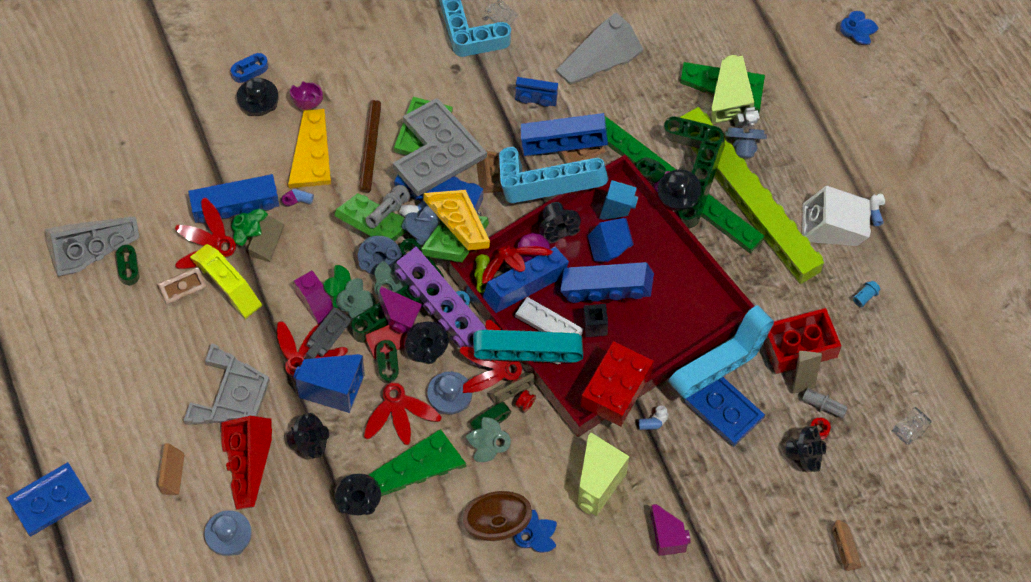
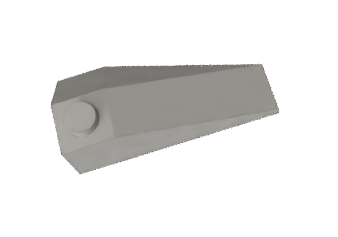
(606, 47)
(80, 244)

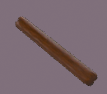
(370, 146)

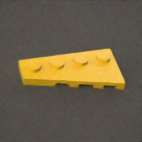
(311, 154)
(459, 216)

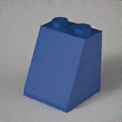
(331, 380)

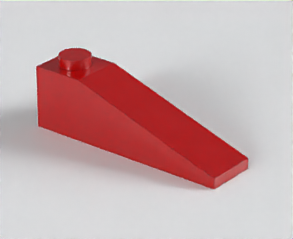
(247, 448)

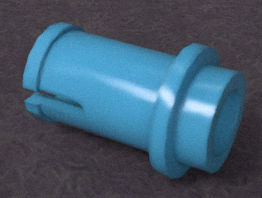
(871, 289)

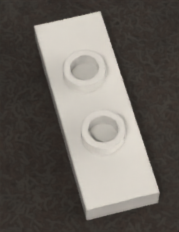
(545, 319)

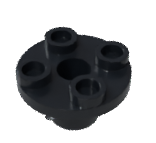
(257, 97)
(679, 190)
(558, 222)
(426, 342)
(308, 436)
(807, 449)
(357, 494)

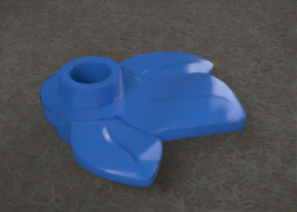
(858, 27)
(540, 534)

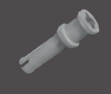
(390, 203)

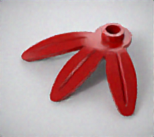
(202, 237)
(512, 258)
(289, 348)
(499, 367)
(399, 415)

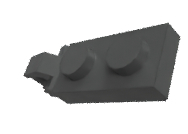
(327, 333)

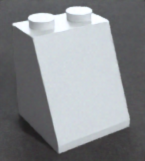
(836, 218)

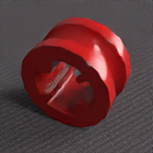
(525, 400)
(824, 425)

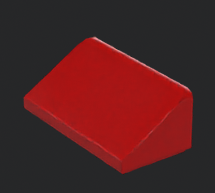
(386, 333)

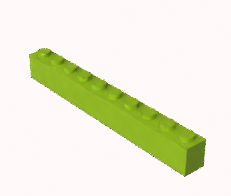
(762, 210)

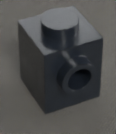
(595, 320)

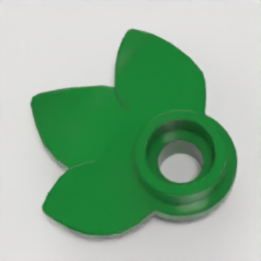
(248, 225)
(336, 284)

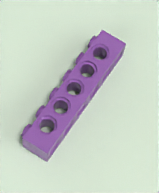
(416, 261)

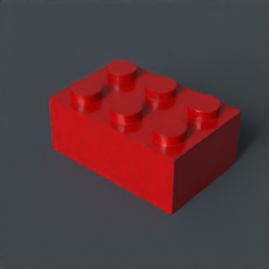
(798, 333)
(617, 383)

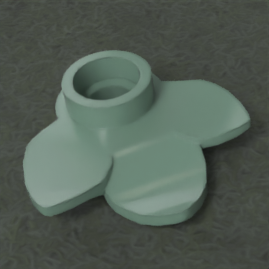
(386, 275)
(357, 298)
(485, 440)

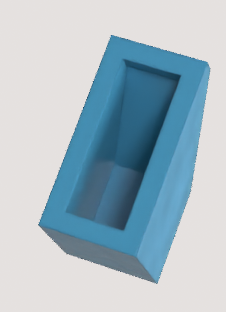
(618, 201)

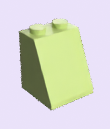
(732, 90)
(601, 474)

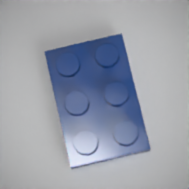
(725, 410)
(49, 499)

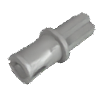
(824, 403)

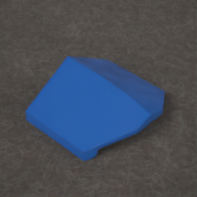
(610, 239)

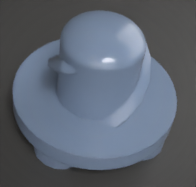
(745, 142)
(421, 224)
(375, 250)
(447, 394)
(228, 533)

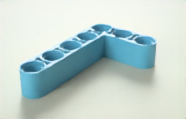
(461, 33)
(547, 181)
(726, 357)

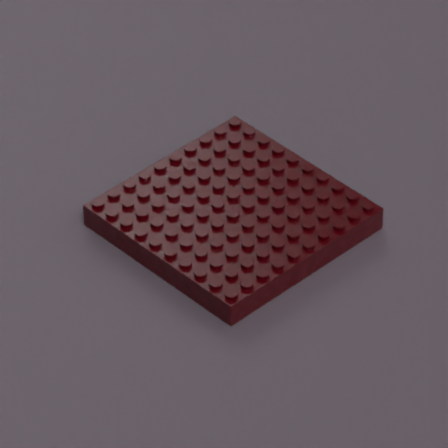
(689, 308)

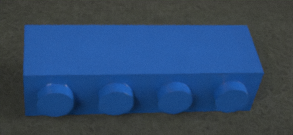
(564, 134)
(473, 190)
(236, 197)
(607, 282)
(515, 285)

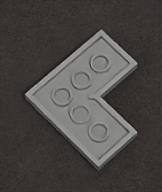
(445, 152)

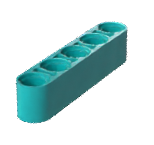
(527, 346)

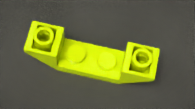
(228, 279)

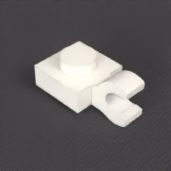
(747, 119)

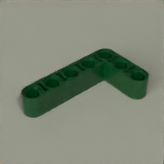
(701, 166)
(368, 318)

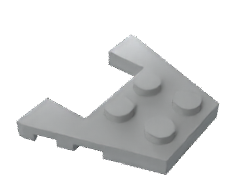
(238, 395)

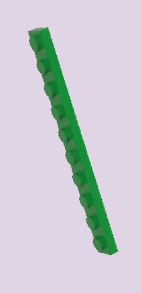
(713, 211)

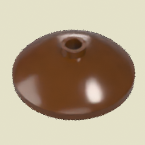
(497, 516)

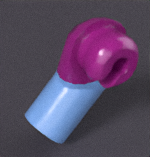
(296, 196)

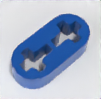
(249, 67)

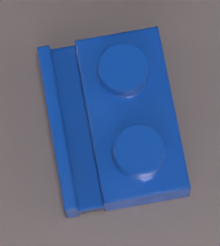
(536, 91)

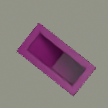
(313, 296)
(399, 310)
(668, 532)

